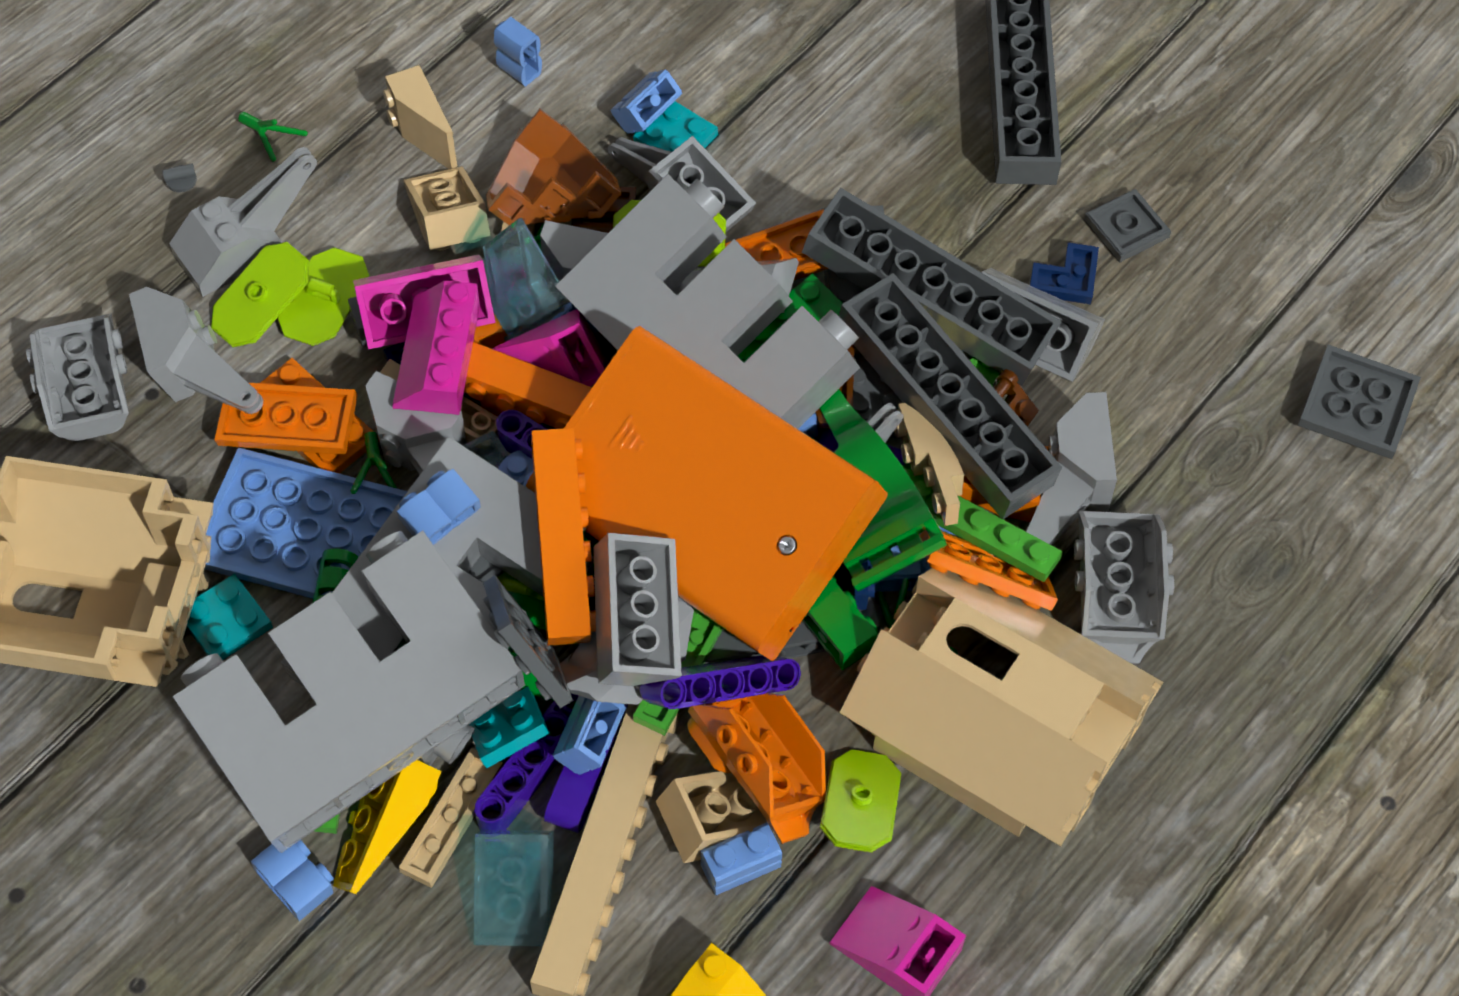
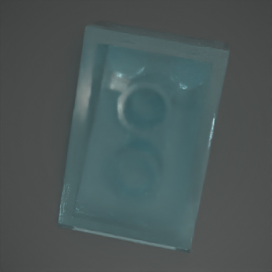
(520, 280)
(512, 887)

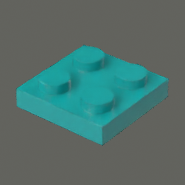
(676, 127)
(226, 618)
(508, 727)

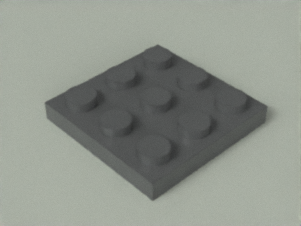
(1359, 401)
(517, 631)

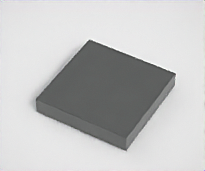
(1127, 225)

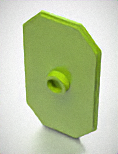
(260, 294)
(323, 303)
(861, 801)

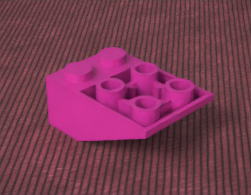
(562, 347)
(899, 942)

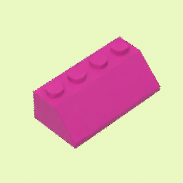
(388, 298)
(438, 349)

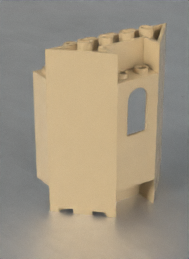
(120, 544)
(1006, 747)

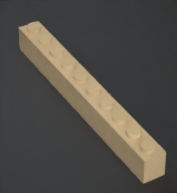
(599, 860)

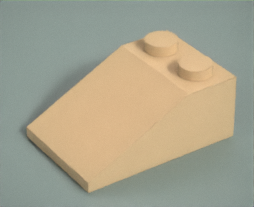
(419, 115)
(448, 208)
(706, 812)

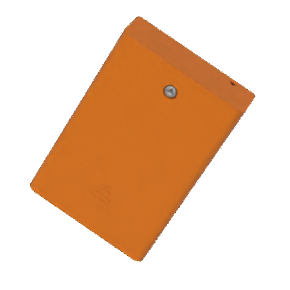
(742, 492)

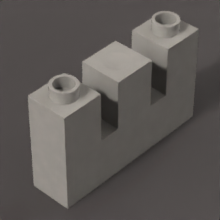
(719, 313)
(500, 532)
(367, 712)

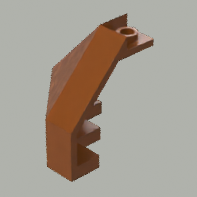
(550, 177)

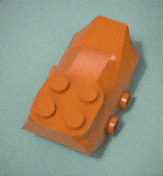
(768, 754)

